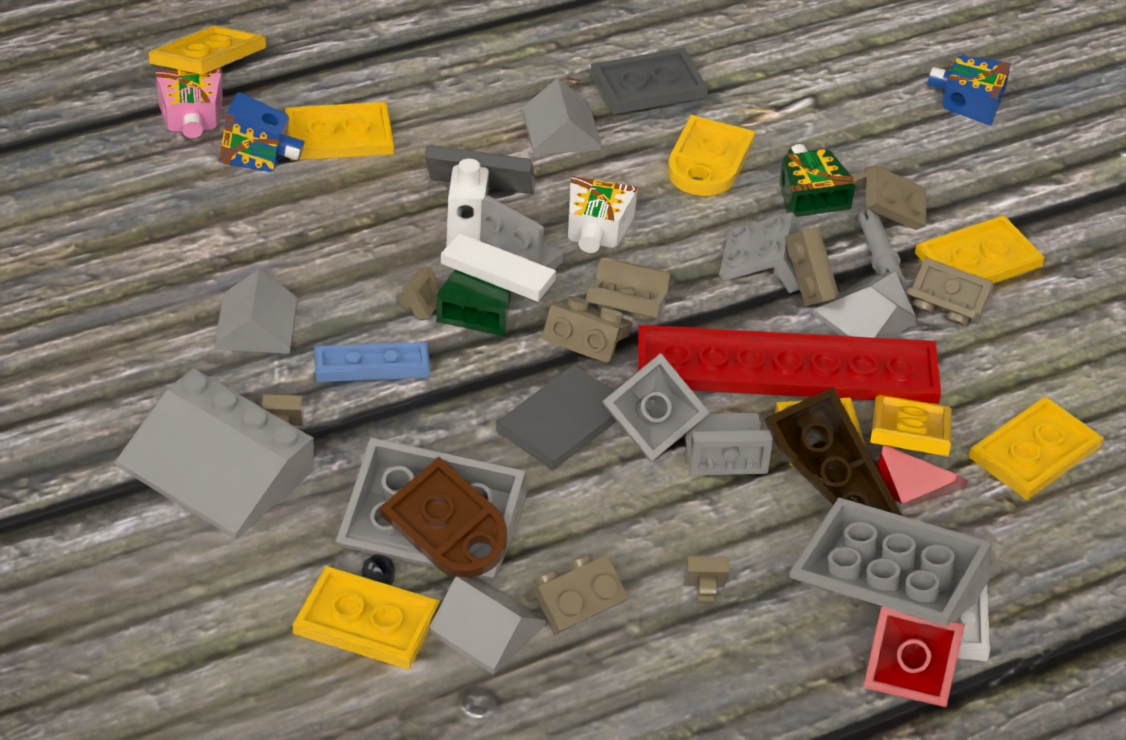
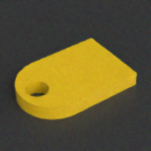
(711, 153)

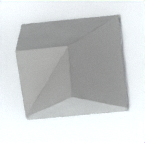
(869, 308)
(655, 407)

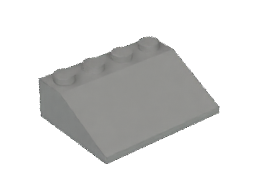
(217, 453)
(390, 467)
(895, 562)

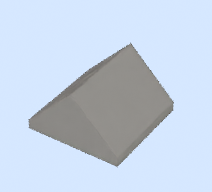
(560, 121)
(257, 316)
(483, 623)

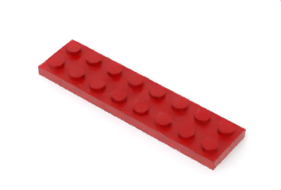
(795, 363)

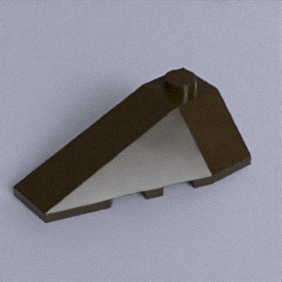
(829, 451)

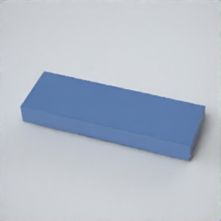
(372, 362)

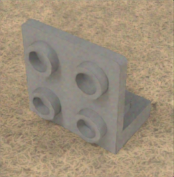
(516, 234)
(761, 247)
(728, 445)

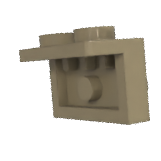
(893, 196)
(811, 266)
(629, 288)
(950, 291)
(585, 329)
(579, 594)

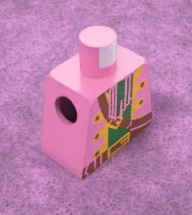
(190, 100)

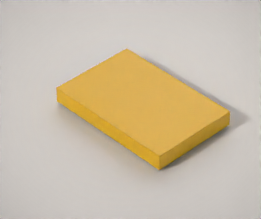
(207, 49)
(341, 130)
(986, 249)
(911, 425)
(1036, 447)
(366, 617)

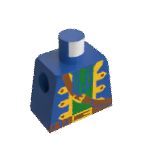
(972, 87)
(257, 136)

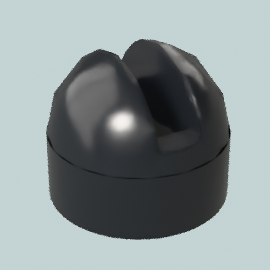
(372, 570)

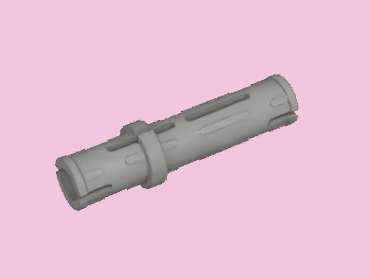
(884, 257)

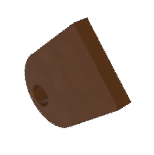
(445, 519)

